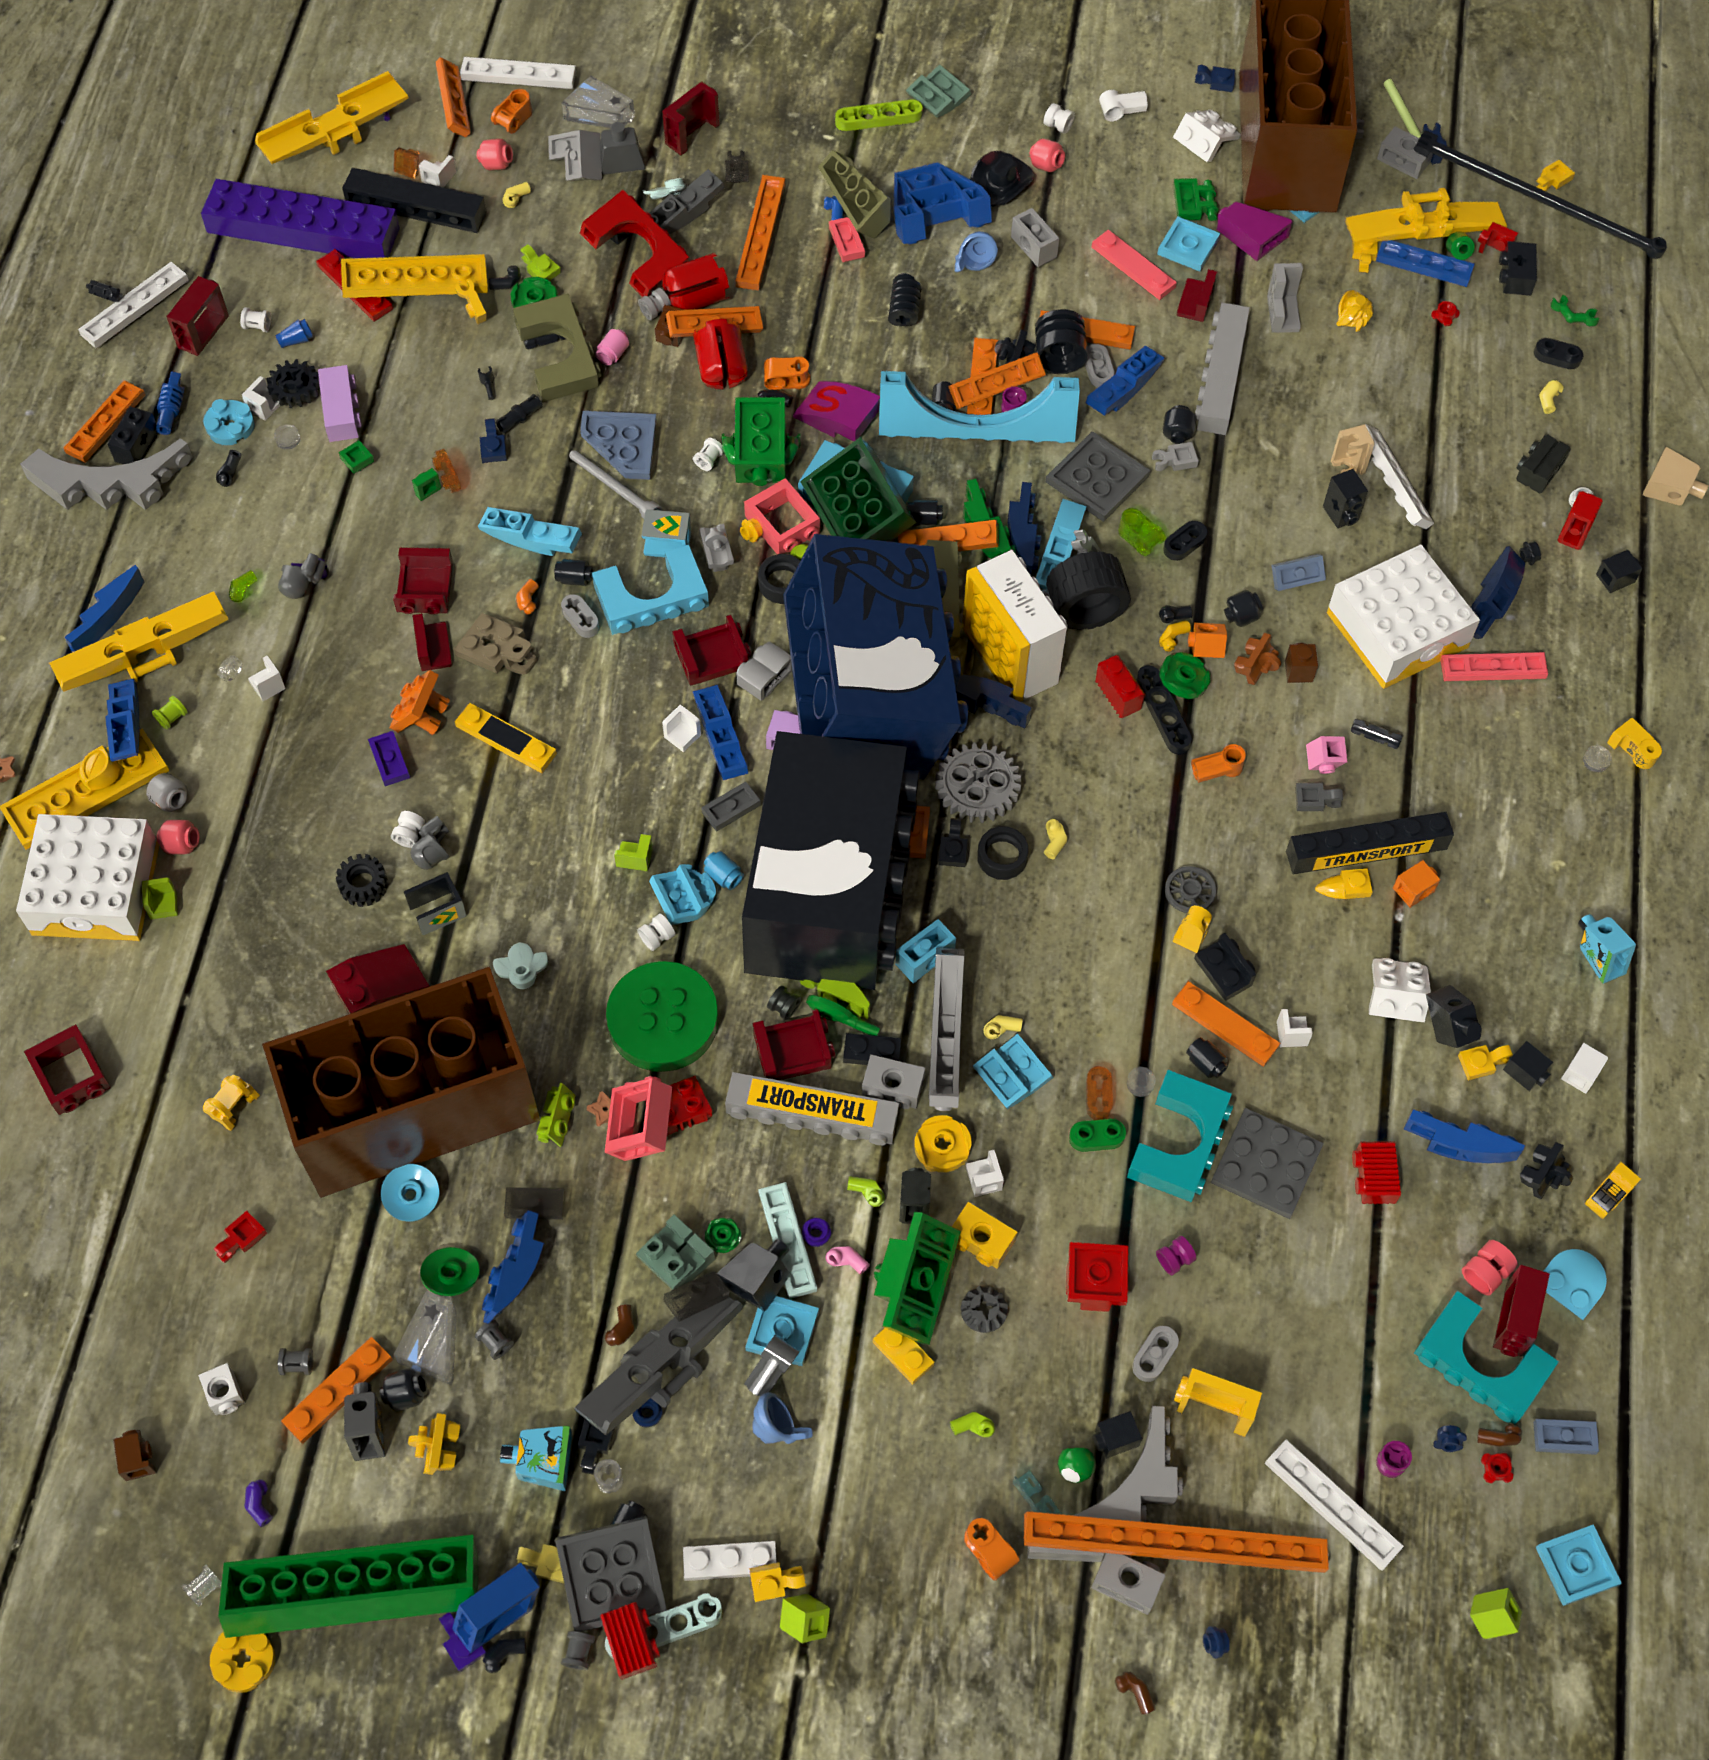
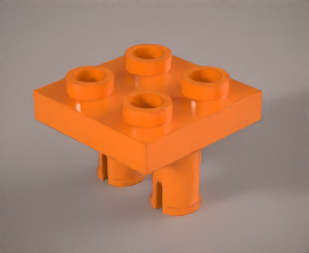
(414, 699)

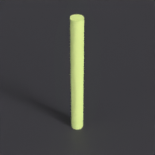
(1401, 107)

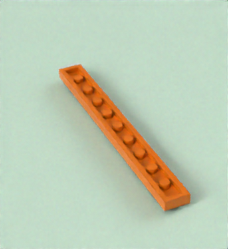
(1175, 1542)

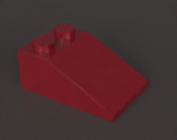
(376, 978)

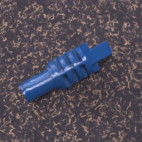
(169, 403)

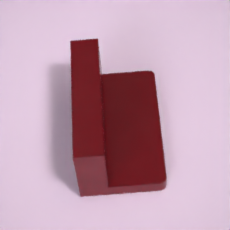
(1196, 297)
(431, 644)

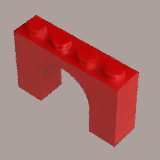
(625, 215)

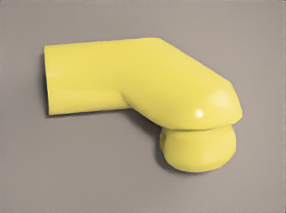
(513, 194)
(1546, 395)
(1057, 838)
(1001, 1024)

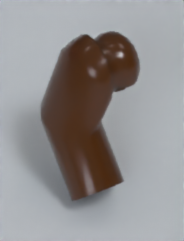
(623, 1329)
(1510, 1437)
(1131, 1682)

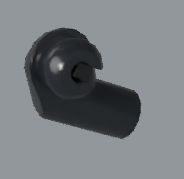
(776, 393)
(228, 469)
(1171, 613)
(500, 1650)

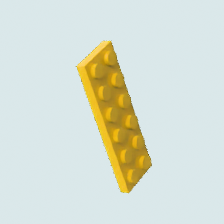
(412, 275)
(69, 796)

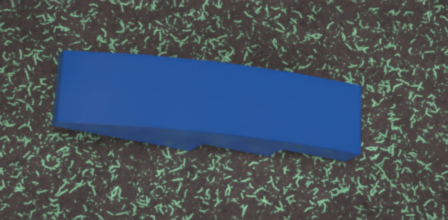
(110, 606)
(123, 720)
(720, 732)

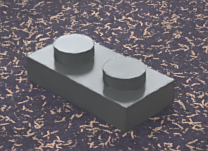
(731, 806)

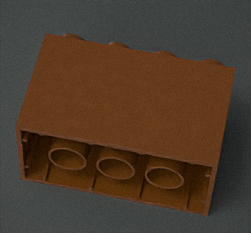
(1297, 104)
(401, 1082)

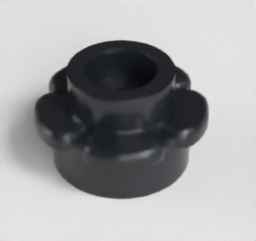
(1530, 552)

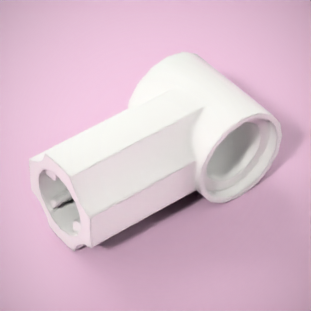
(1116, 105)

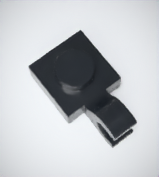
(953, 848)
(593, 1443)

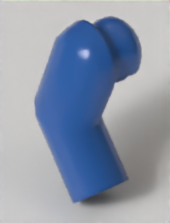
(833, 203)

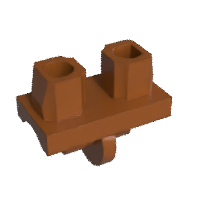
(1262, 659)

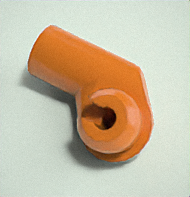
(524, 597)

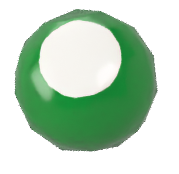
(1076, 1464)

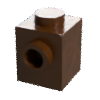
(1301, 663)

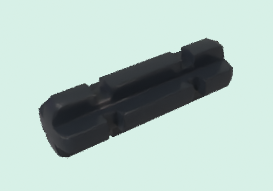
(104, 291)
(542, 340)
(1376, 733)

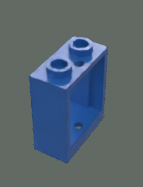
(496, 1607)

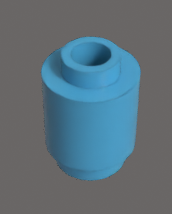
(723, 870)

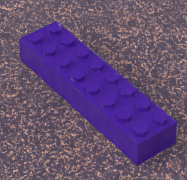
(299, 220)

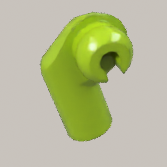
(869, 1189)
(975, 1423)

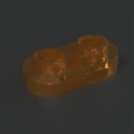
(449, 477)

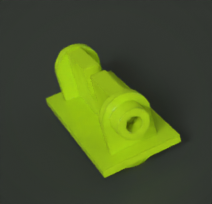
(560, 1104)

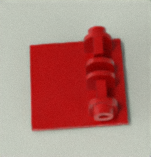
(687, 1104)

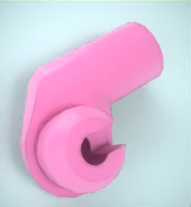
(847, 1256)

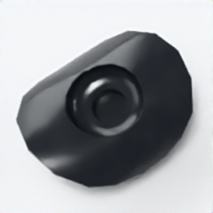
(1001, 176)

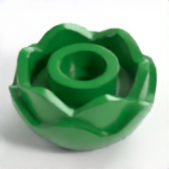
(716, 1229)

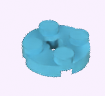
(228, 410)

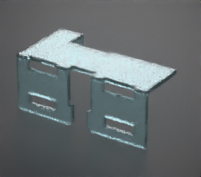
(1027, 1491)

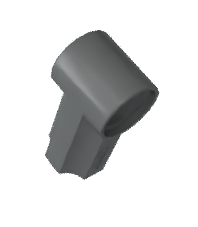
(773, 1362)

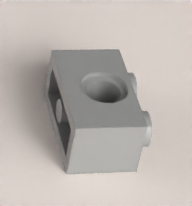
(1399, 153)
(1034, 237)
(883, 1070)
(1138, 1596)

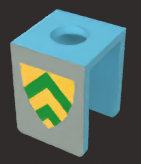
(665, 531)

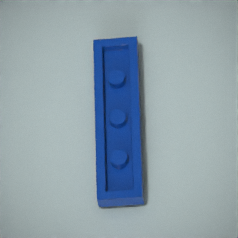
(1425, 262)

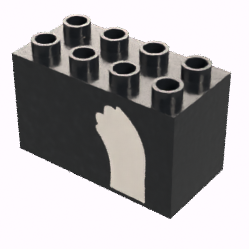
(829, 860)

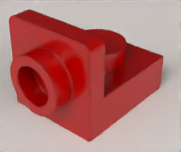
(1496, 237)

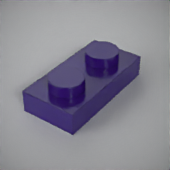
(388, 758)

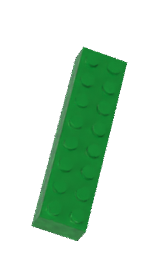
(347, 1586)

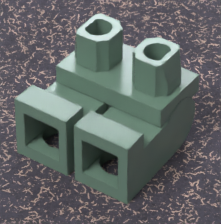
(676, 1254)

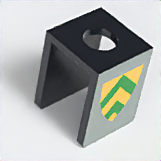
(430, 891)

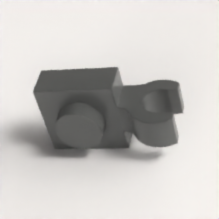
(1313, 797)

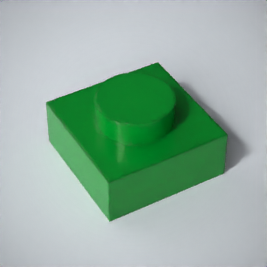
(356, 456)
(426, 484)

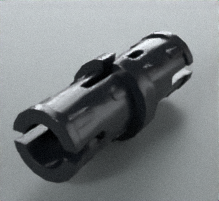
(518, 413)

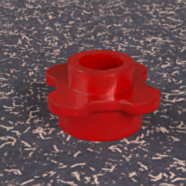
(1445, 313)
(1503, 1461)

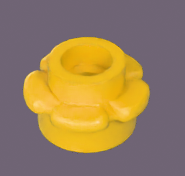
(751, 530)

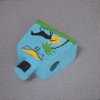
(1606, 947)
(541, 1456)

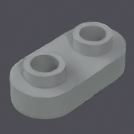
(1101, 369)
(1154, 1354)

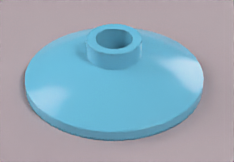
(410, 1178)

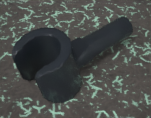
(487, 380)

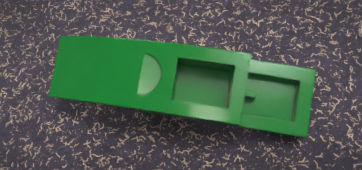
(976, 511)

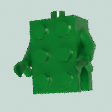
(760, 441)

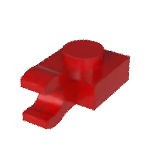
(241, 1234)

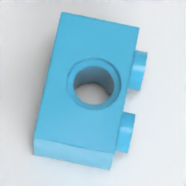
(919, 953)

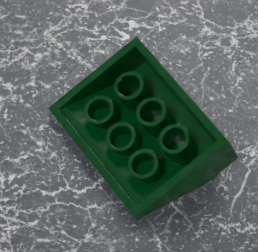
(857, 496)

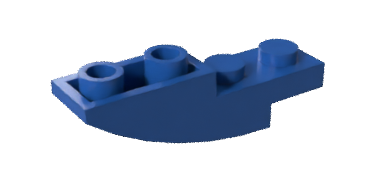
(1126, 382)
(1474, 1145)
(515, 1269)

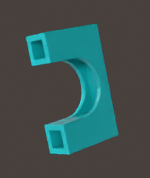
(1182, 1173)
(1506, 1395)

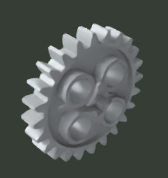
(978, 782)

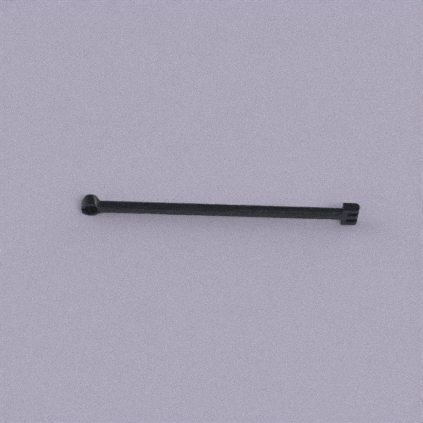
(1427, 143)

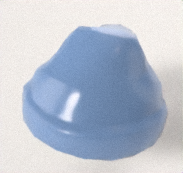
(976, 252)
(774, 1422)

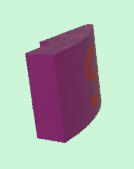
(838, 409)

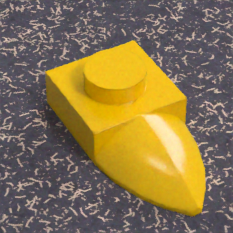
(1347, 885)

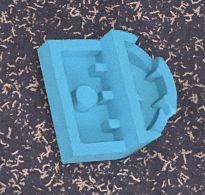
(683, 893)
(1576, 1281)

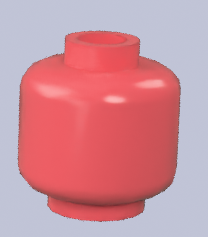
(495, 154)
(1047, 155)
(178, 837)

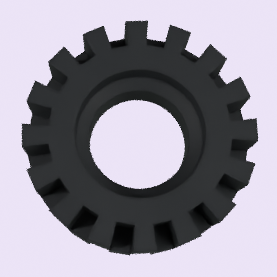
(368, 892)

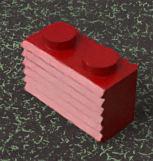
(1580, 520)
(1119, 686)
(1377, 1171)
(629, 1640)

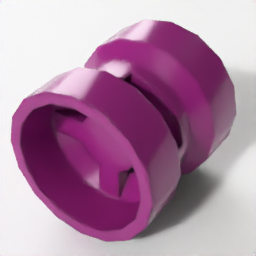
(1013, 398)
(1176, 1255)
(1398, 1454)

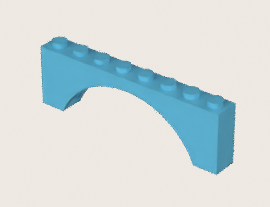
(1044, 418)

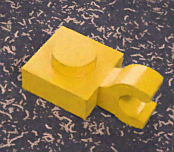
(1555, 174)
(1365, 253)
(474, 306)
(1480, 1062)
(769, 1580)

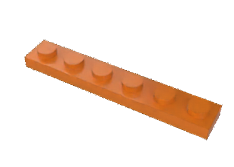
(760, 232)

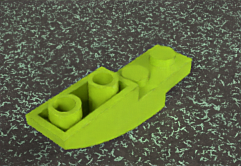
(842, 993)

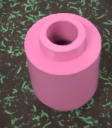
(612, 346)

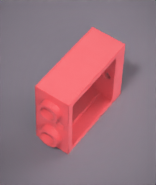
(773, 498)
(620, 1137)

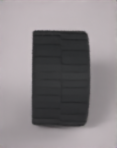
(1088, 590)

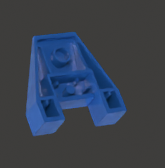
(935, 196)

